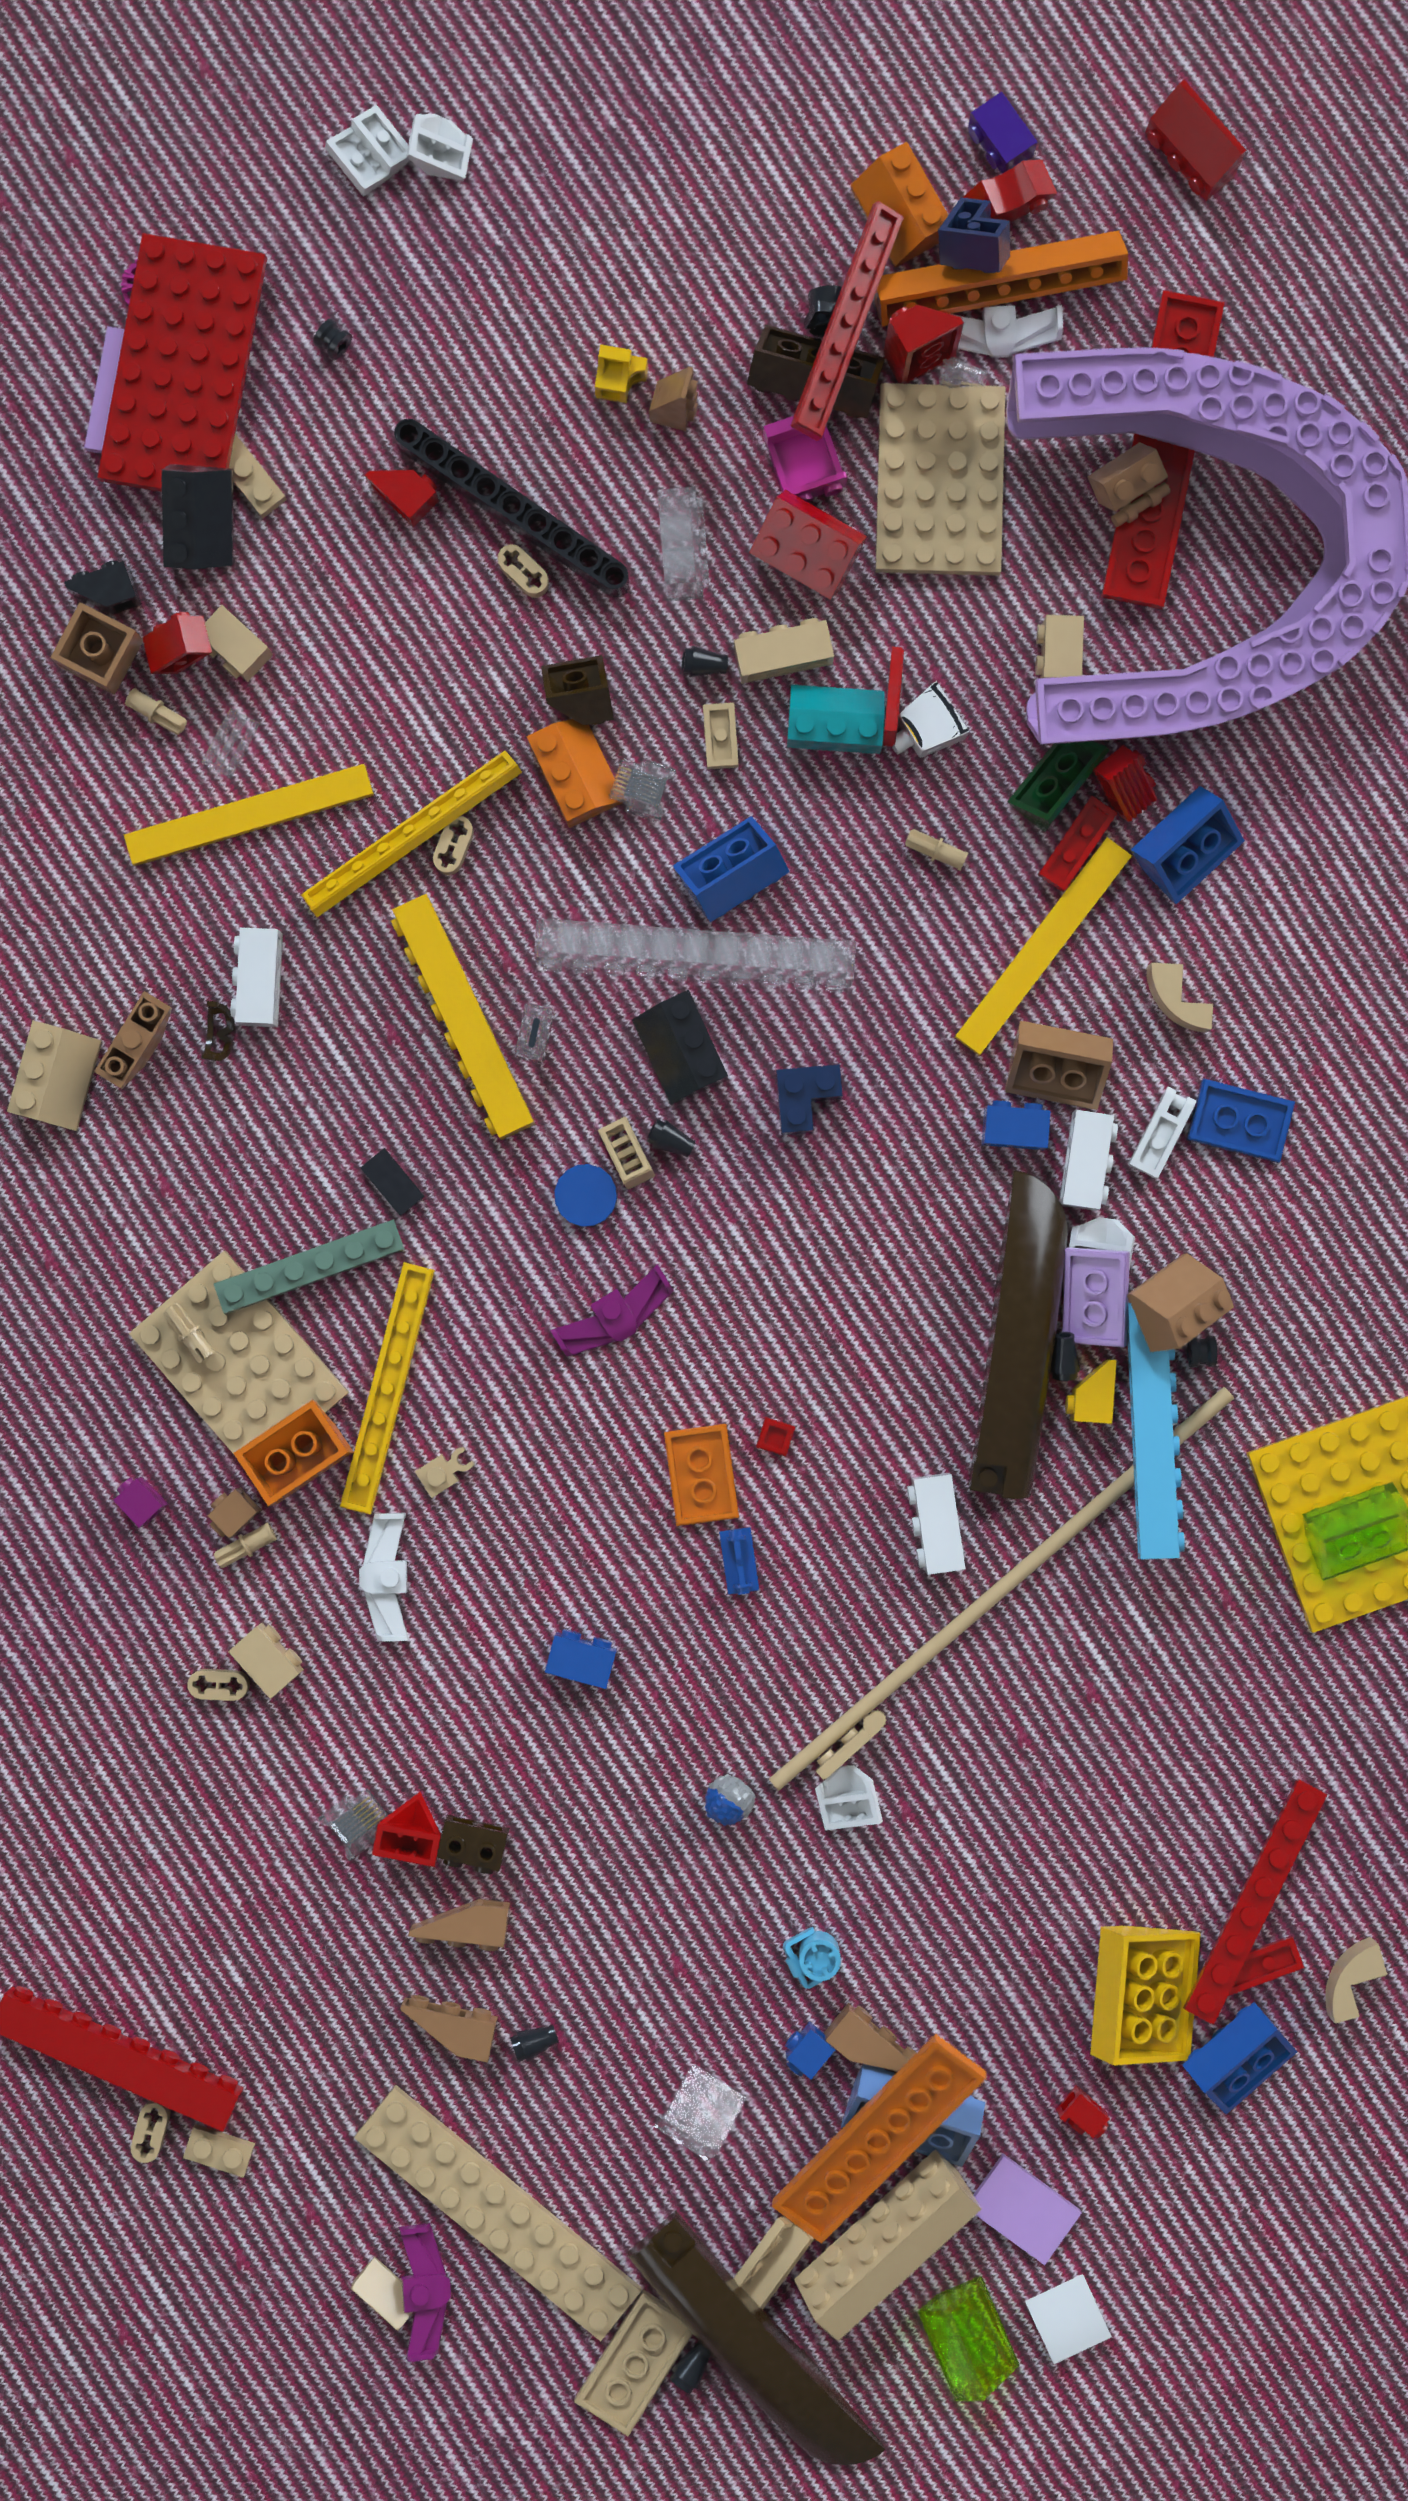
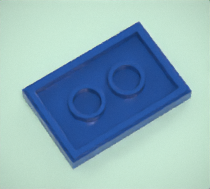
(1240, 1120)

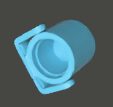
(817, 1957)

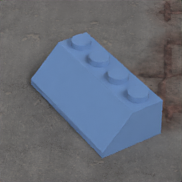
(952, 2139)

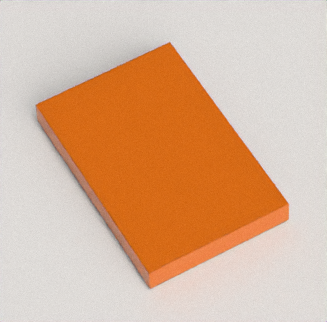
(701, 1474)

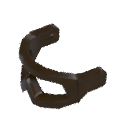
(217, 1008)

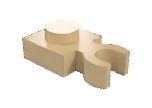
(440, 1473)

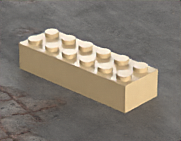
(886, 2245)

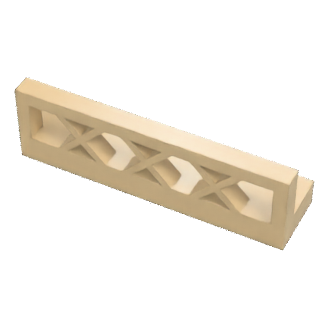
(773, 2260)

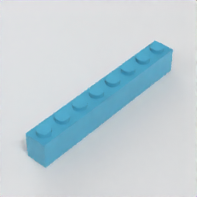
(1154, 1447)

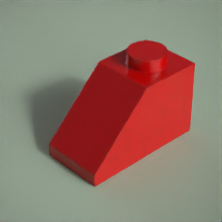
(405, 492)

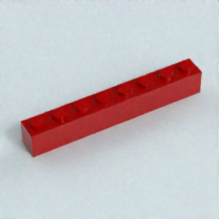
(118, 2058)

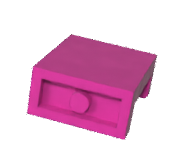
(803, 464)

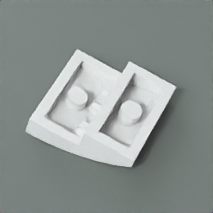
(369, 150)
(1068, 2319)

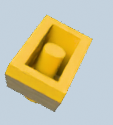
(1094, 1395)

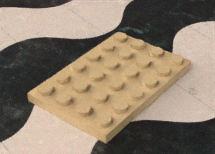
(940, 479)
(258, 1362)

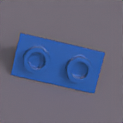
(739, 1561)

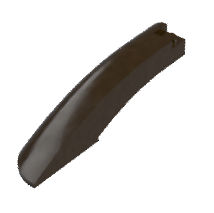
(1020, 1340)
(751, 2346)

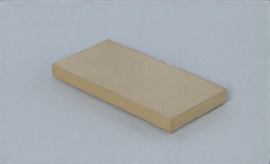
(634, 2363)

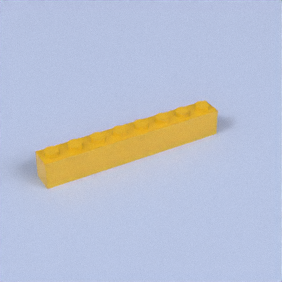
(463, 1017)

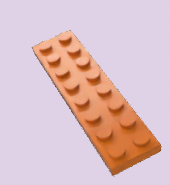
(879, 2138)

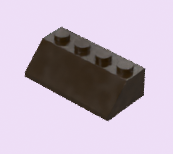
(785, 361)

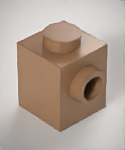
(232, 1513)

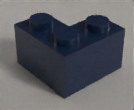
(973, 238)
(798, 1089)

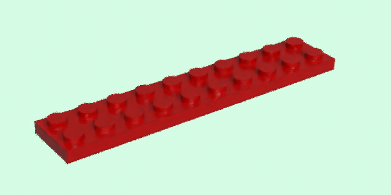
(1146, 547)

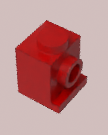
(1084, 2113)

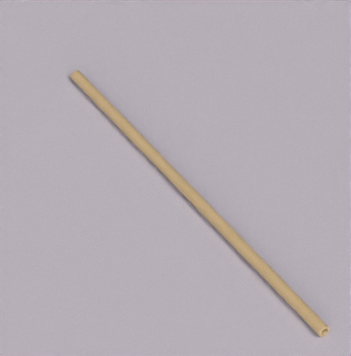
(985, 1602)

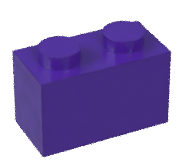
(1001, 133)

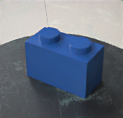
(1016, 1126)
(581, 1659)

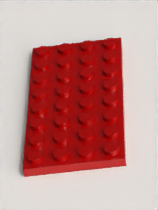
(181, 360)

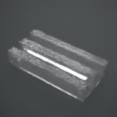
(219, 738)

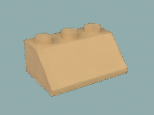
(54, 1075)

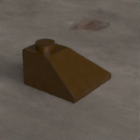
(579, 689)

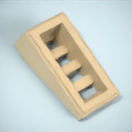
(638, 1176)

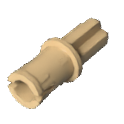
(155, 711)
(936, 849)
(188, 1332)
(245, 1545)

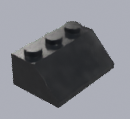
(197, 516)
(680, 1047)

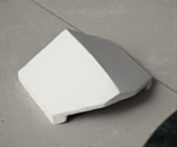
(439, 147)
(1102, 1235)
(848, 1799)

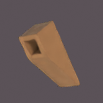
(675, 400)
(476, 1922)
(459, 2030)
(864, 2042)

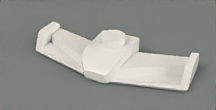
(1004, 335)
(384, 1577)

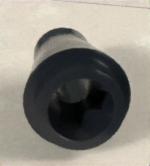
(703, 662)
(669, 1138)
(1065, 1359)
(532, 2042)
(690, 2369)

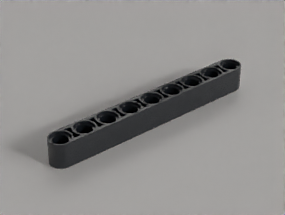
(505, 495)

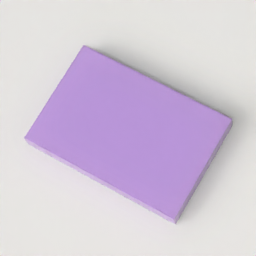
(1096, 1296)
(1025, 2209)

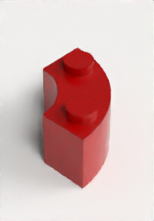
(1016, 191)

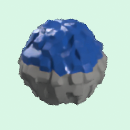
(729, 1800)

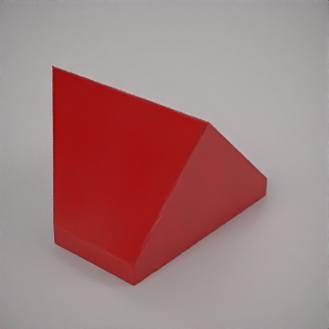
(409, 1834)

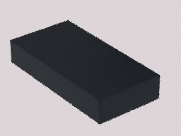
(392, 1182)

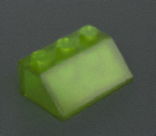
(1357, 1530)
(969, 2340)

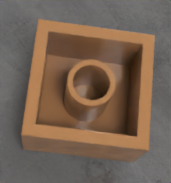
(97, 648)

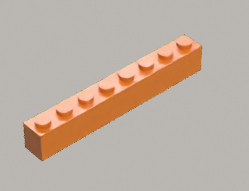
(1026, 275)

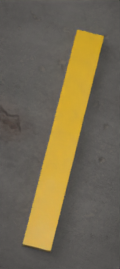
(248, 815)
(411, 833)
(1043, 946)
(387, 1388)

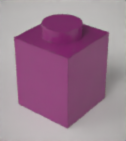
(139, 1501)

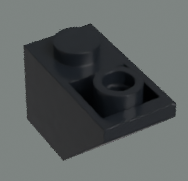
(107, 588)

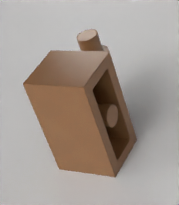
(1126, 479)

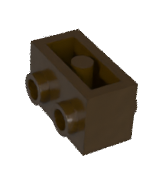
(473, 1838)

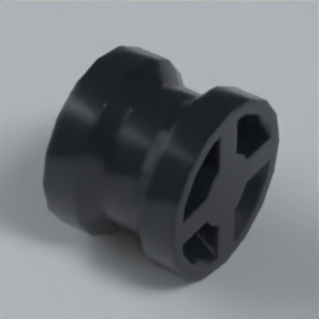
(332, 339)
(1202, 1352)

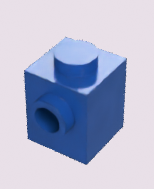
(807, 2051)

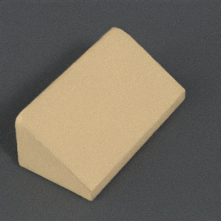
(382, 2292)

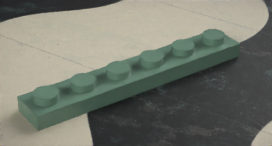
(308, 1267)

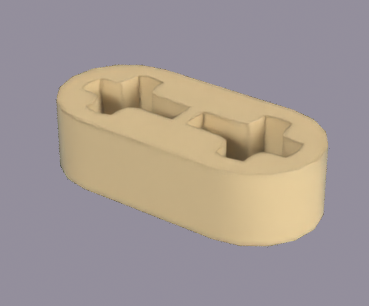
(528, 566)
(460, 848)
(218, 1692)
(143, 2128)

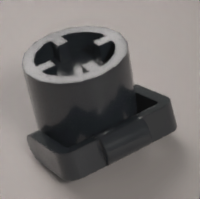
(820, 307)

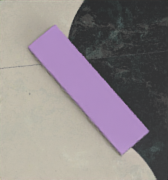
(104, 390)

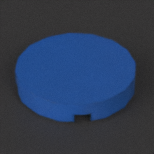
(585, 1195)

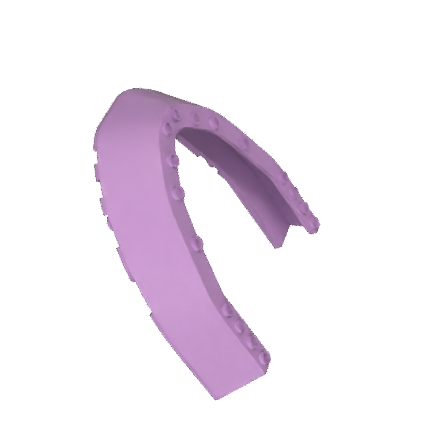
(1266, 425)

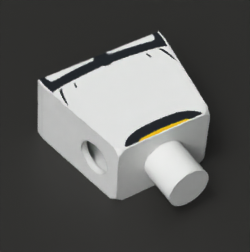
(929, 723)

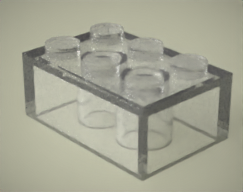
(683, 543)

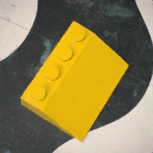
(1142, 1994)

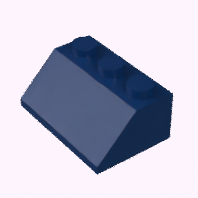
(1188, 844)
(731, 868)
(1239, 2058)

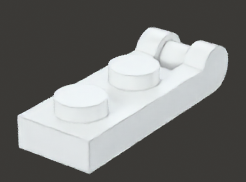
(1161, 1133)

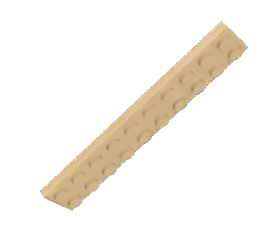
(498, 2213)

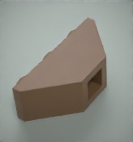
(135, 1041)

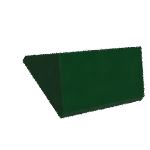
(1056, 781)

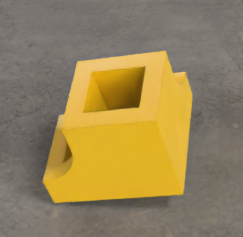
(618, 373)

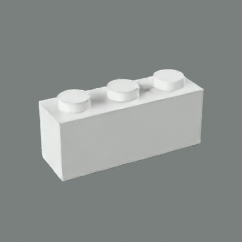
(257, 977)
(1088, 1160)
(936, 1523)

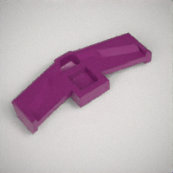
(615, 1316)
(424, 2291)

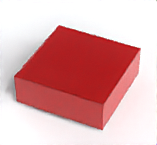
(775, 1436)

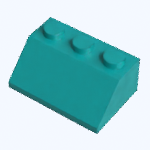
(836, 719)

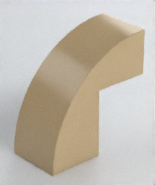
(1166, 989)
(1355, 1965)

